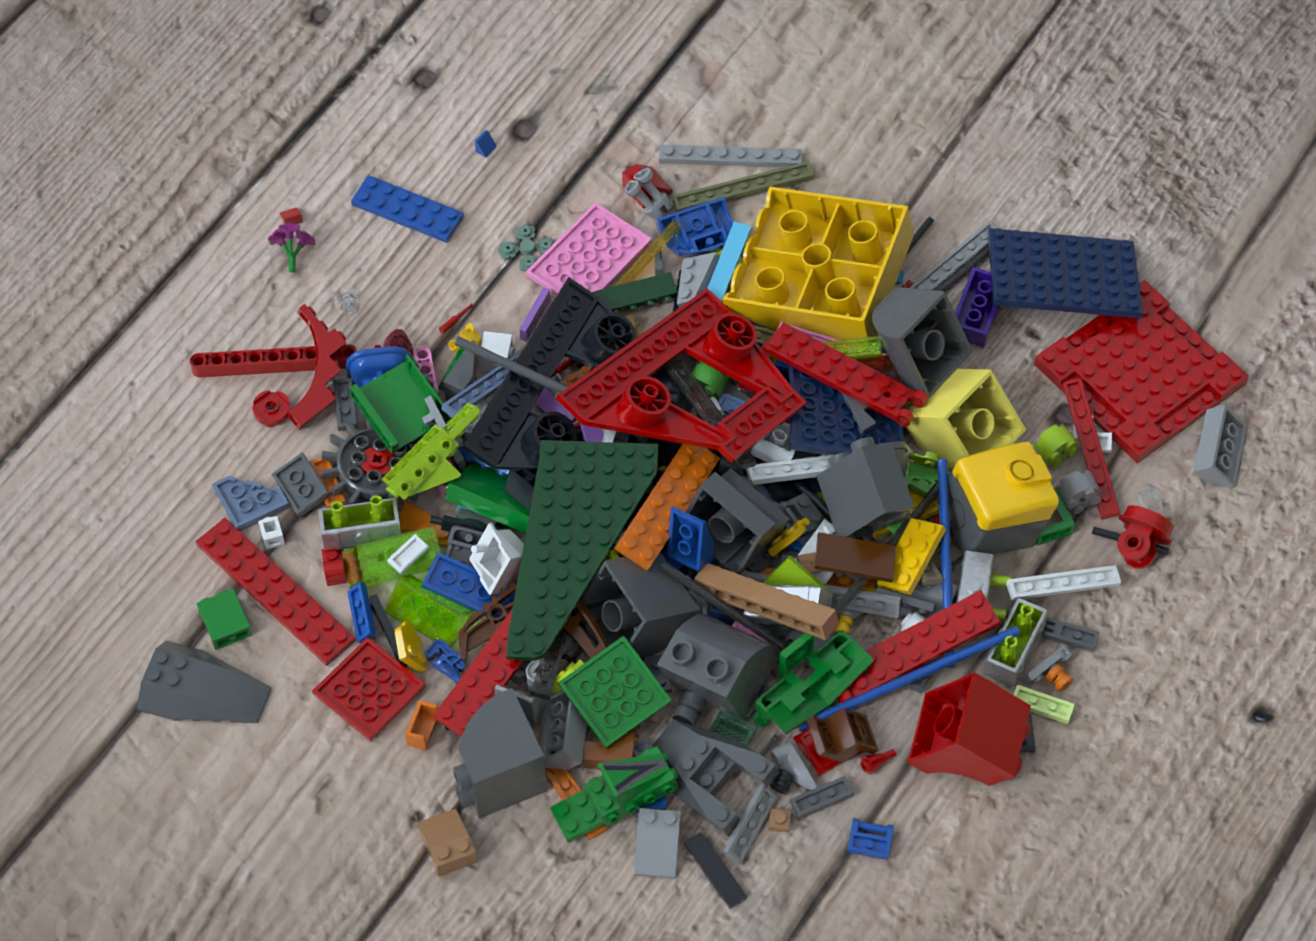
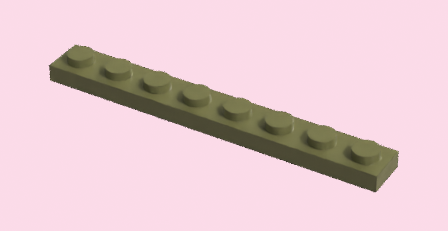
(745, 186)

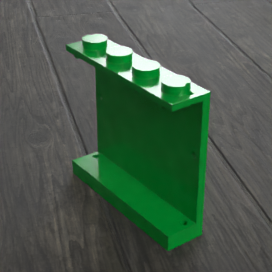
(397, 404)

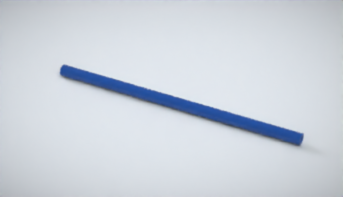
(945, 540)

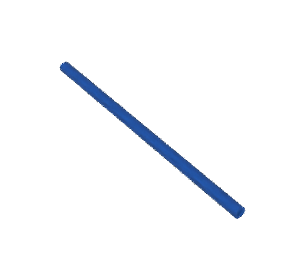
(917, 674)

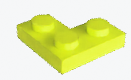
(572, 667)

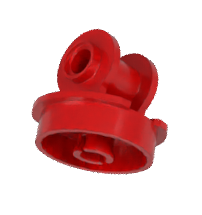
(1142, 533)

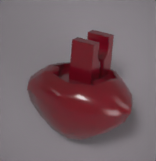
(398, 338)

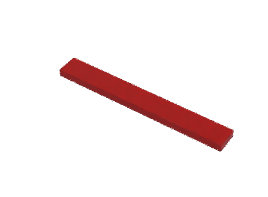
(1091, 446)

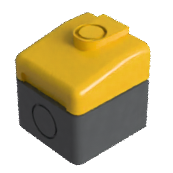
(1000, 499)

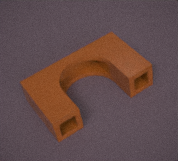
(622, 749)

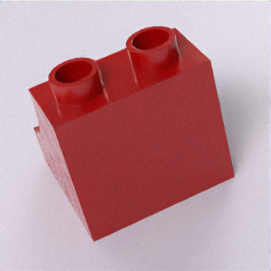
(971, 731)

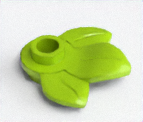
(928, 459)

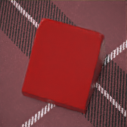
(291, 216)

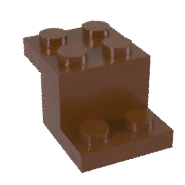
(842, 735)

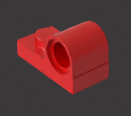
(333, 567)

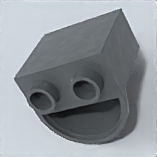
(867, 487)

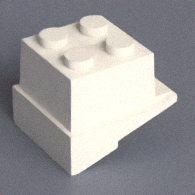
(497, 558)

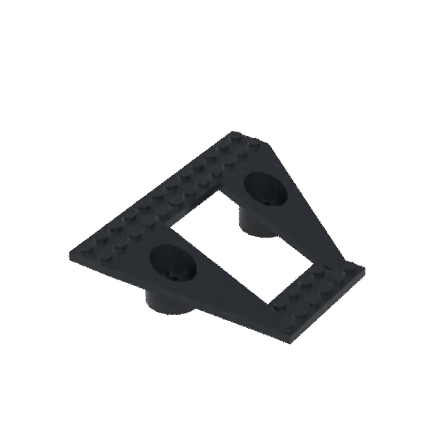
(570, 327)

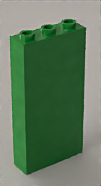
(485, 494)

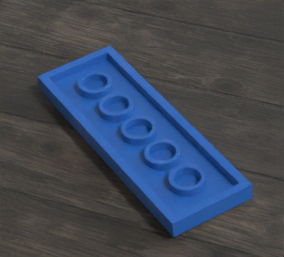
(407, 208)
(459, 584)

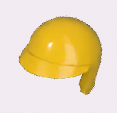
(469, 334)

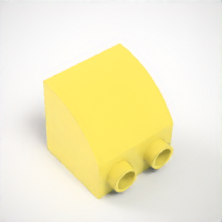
(965, 417)

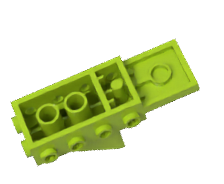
(426, 462)

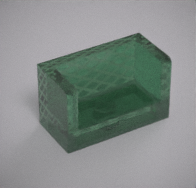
(734, 727)

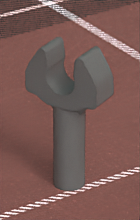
(658, 263)

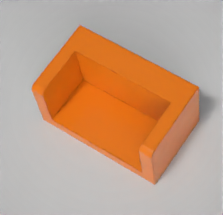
(421, 725)

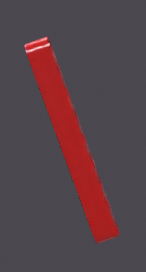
(247, 364)

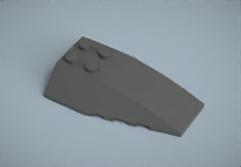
(199, 687)

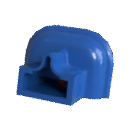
(371, 363)

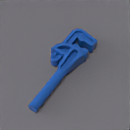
(448, 664)

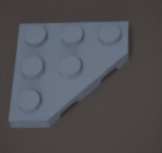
(248, 500)

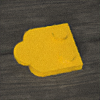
(410, 647)

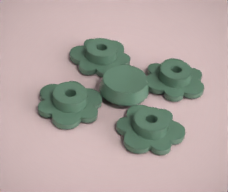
(526, 246)

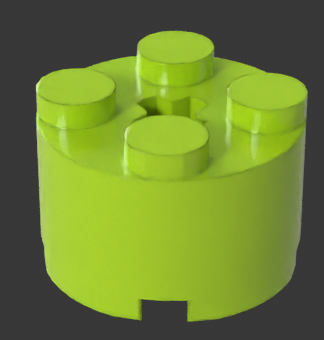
(1056, 445)

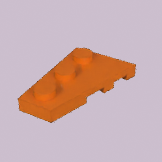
(414, 519)

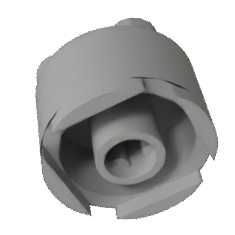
(1079, 491)

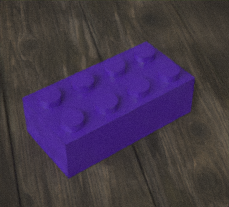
(976, 307)

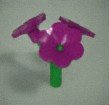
(286, 231)

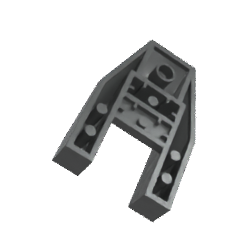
(702, 764)

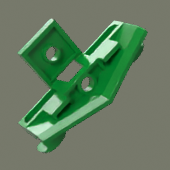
(794, 700)

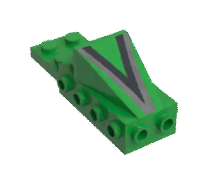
(616, 793)

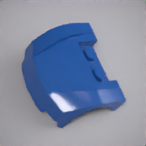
(701, 228)

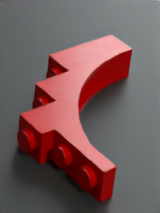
(326, 345)

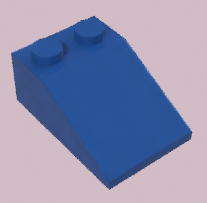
(689, 540)

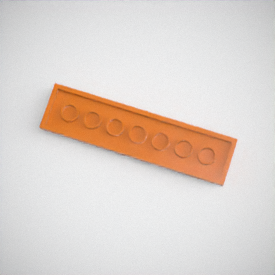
(674, 489)

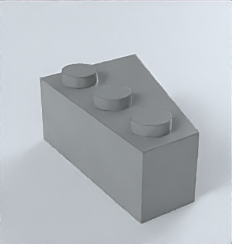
(695, 276)

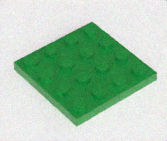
(614, 692)

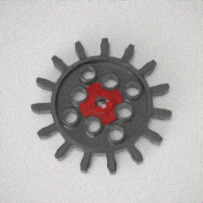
(374, 464)

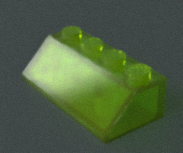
(427, 611)

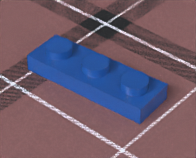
(361, 612)

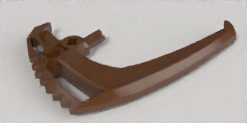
(486, 628)

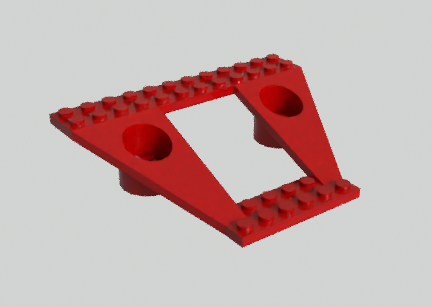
(627, 400)

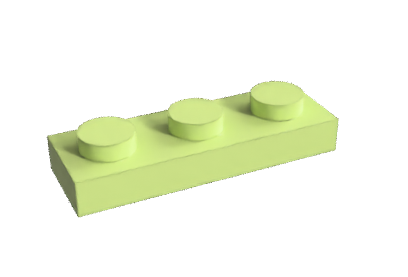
(1045, 704)

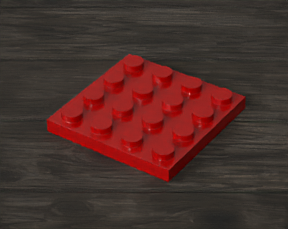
(368, 689)

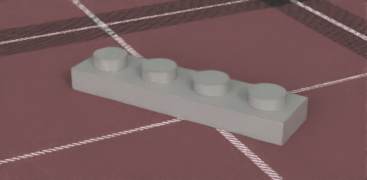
(749, 824)

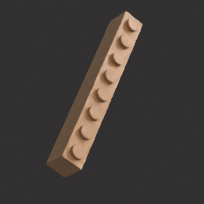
(769, 601)

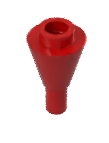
(872, 762)

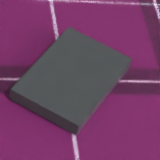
(301, 484)

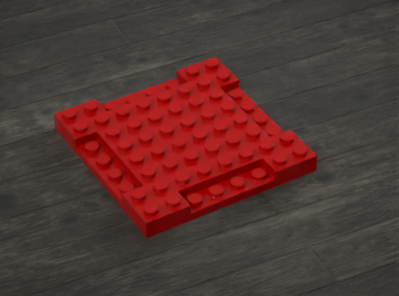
(1143, 373)

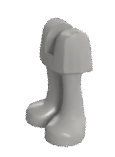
(659, 200)

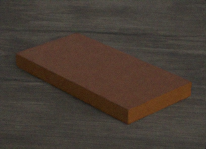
(855, 557)

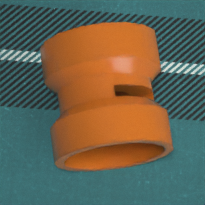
(1059, 678)

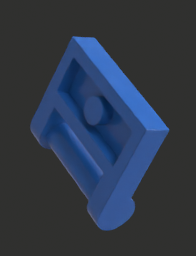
(870, 844)

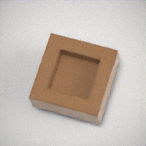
(779, 820)

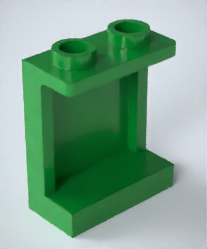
(224, 619)

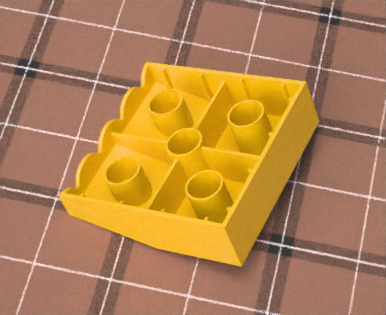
(820, 262)

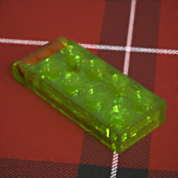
(363, 561)

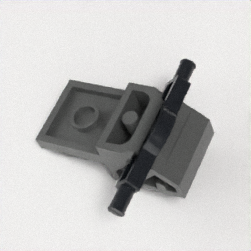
(464, 533)

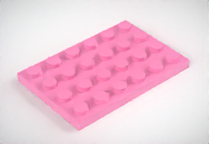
(590, 252)

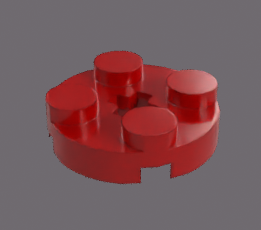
(271, 417)

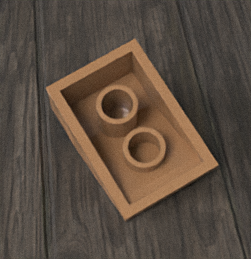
(447, 842)

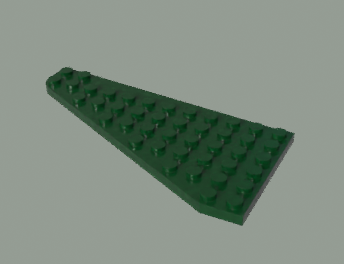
(575, 518)

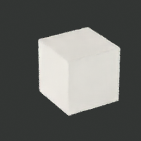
(498, 343)

